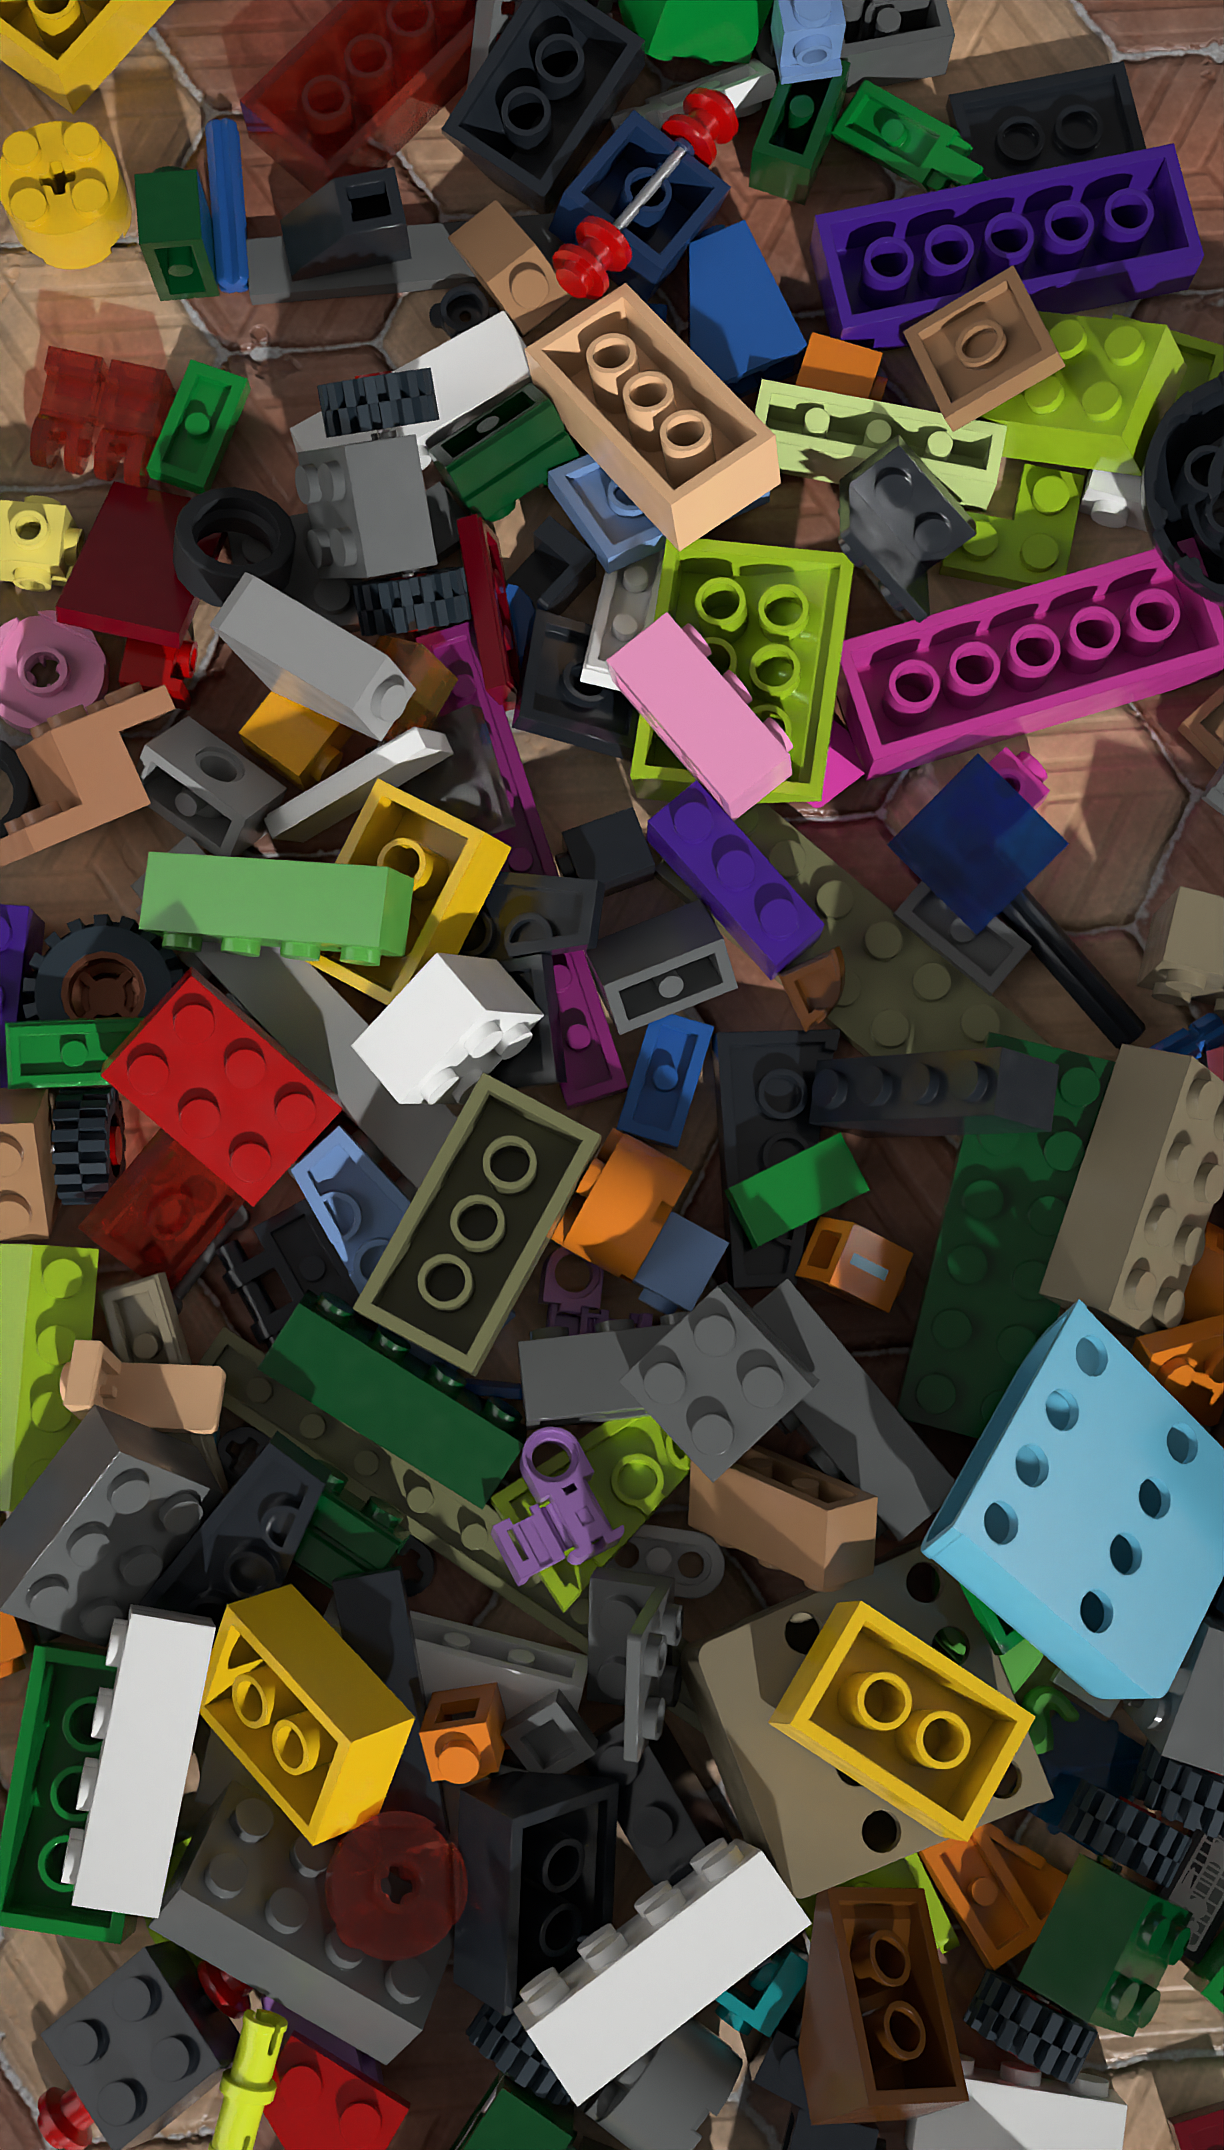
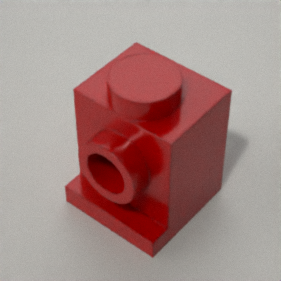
(160, 665)

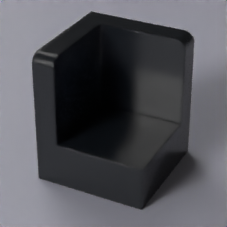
(556, 568)

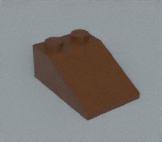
(876, 2011)

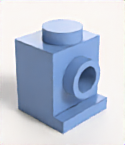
(808, 39)

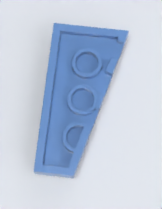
(355, 1208)

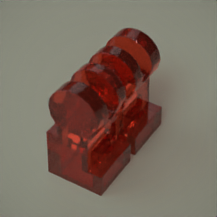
(86, 394)

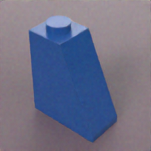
(738, 311)

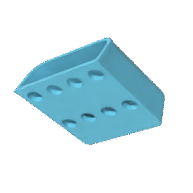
(1090, 1514)

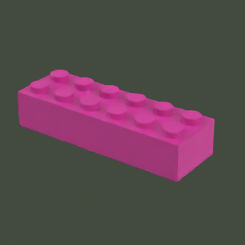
(1026, 661)

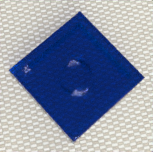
(978, 844)

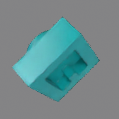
(774, 1991)

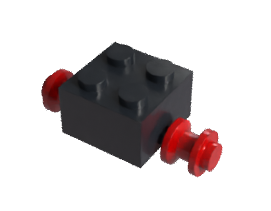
(141, 2048)

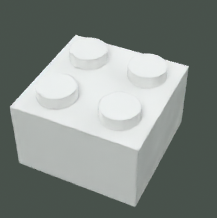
(447, 1030)

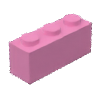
(702, 714)

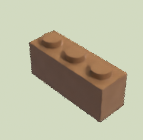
(788, 1518)

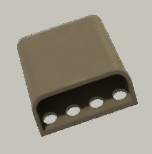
(788, 1800)

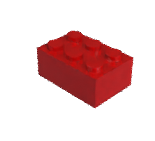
(221, 1086)

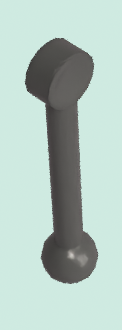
(238, 1222)

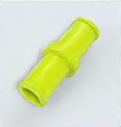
(249, 2081)

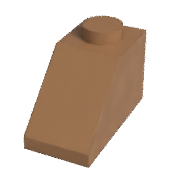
(510, 268)

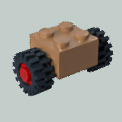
(58, 1165)

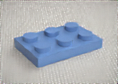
(607, 516)

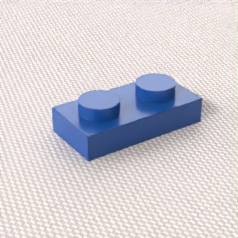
(665, 1080)

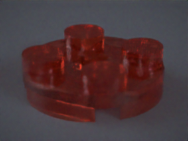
(366, 1915)

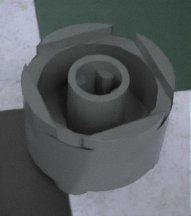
(668, 2091)

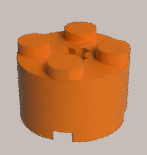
(621, 1205)

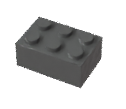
(102, 1525)

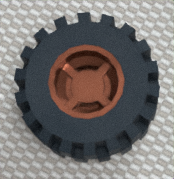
(100, 972)

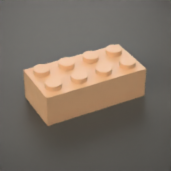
(654, 416)

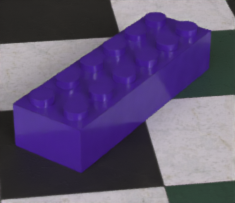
(1072, 231)

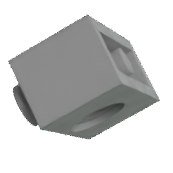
(207, 788)

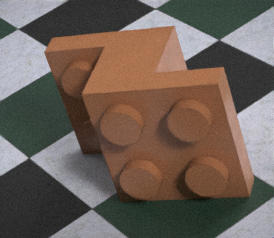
(82, 770)

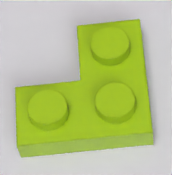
(1033, 543)

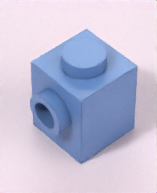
(678, 1265)

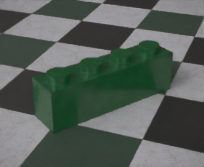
(395, 1397)

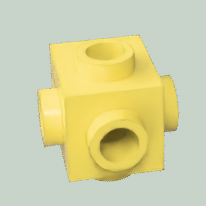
(38, 543)

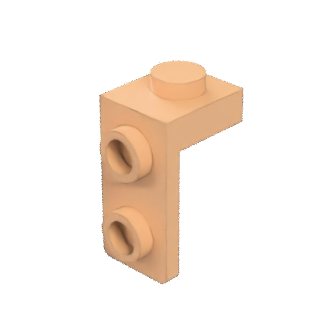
(152, 1394)

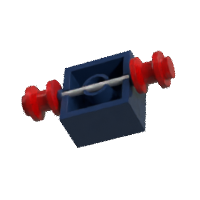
(643, 199)

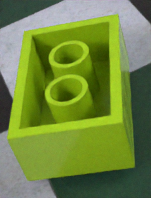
(1103, 401)

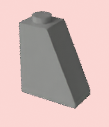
(312, 659)

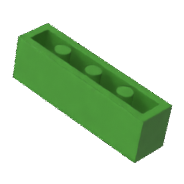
(277, 905)

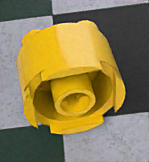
(64, 193)

